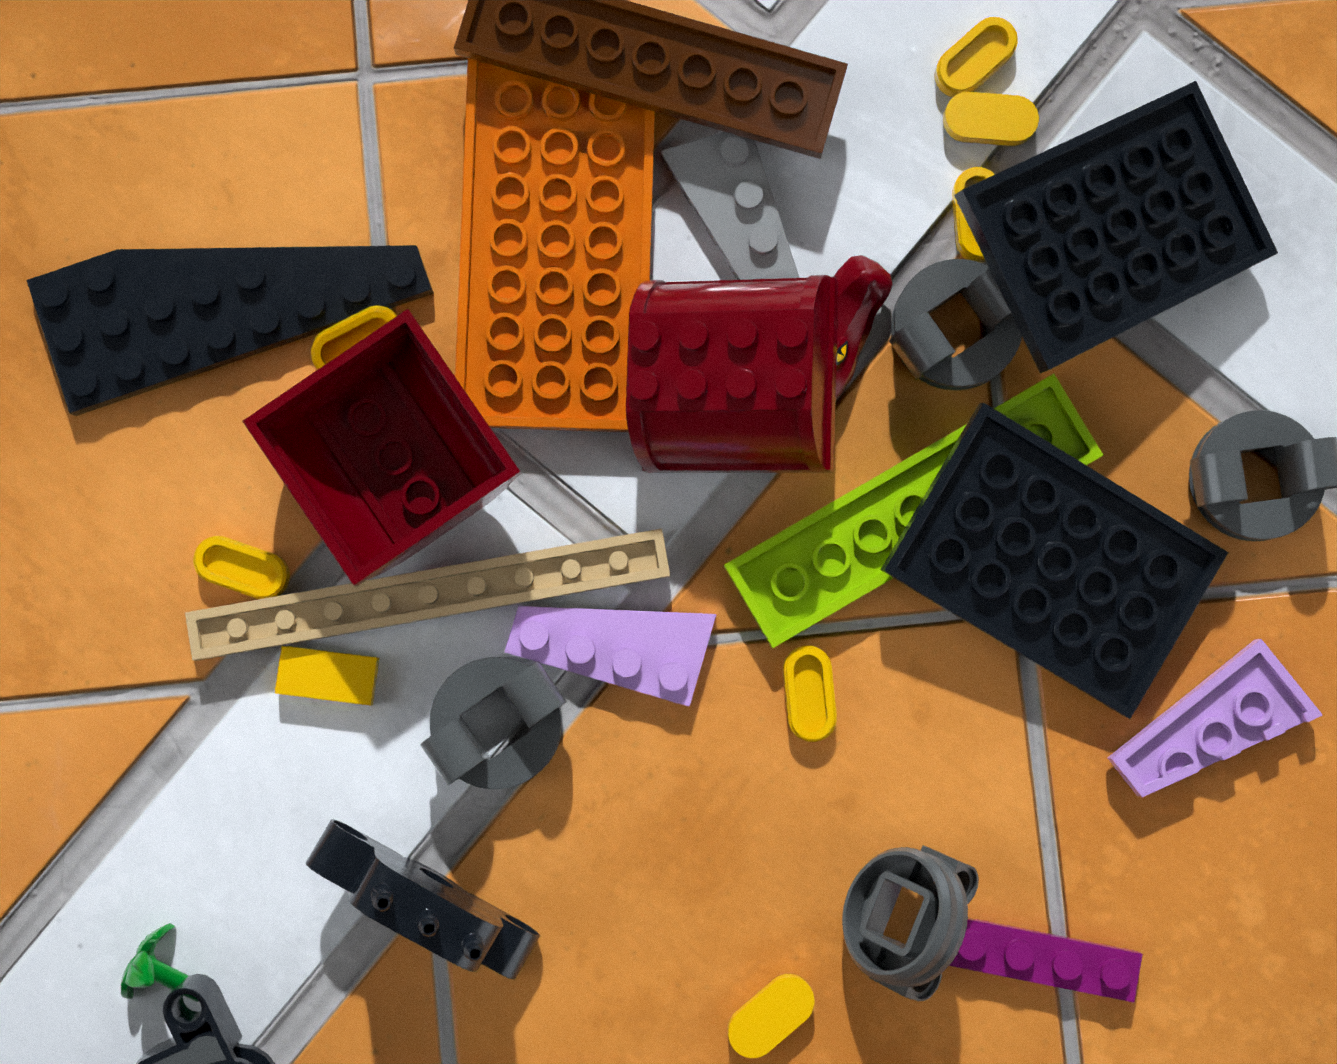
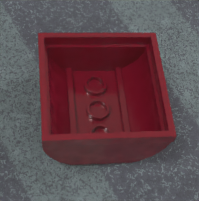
(733, 375)
(383, 449)

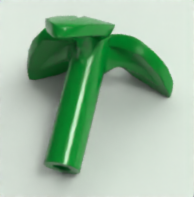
(146, 969)

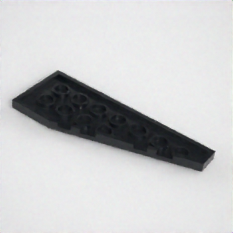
(173, 313)

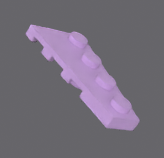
(625, 648)
(1227, 712)

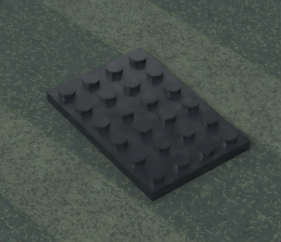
(1116, 225)
(1054, 560)

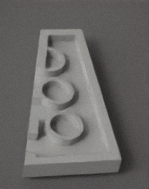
(735, 202)

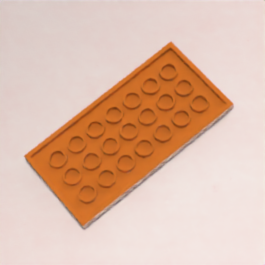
(550, 250)

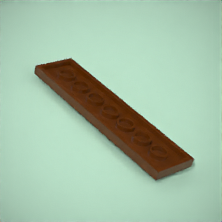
(662, 65)

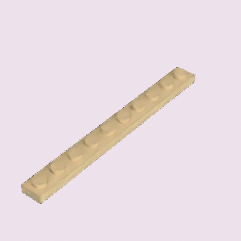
(427, 594)

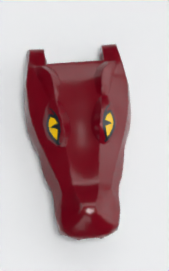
(861, 293)

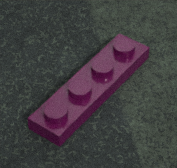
(1049, 959)

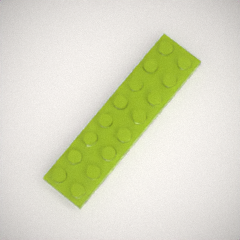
(842, 547)

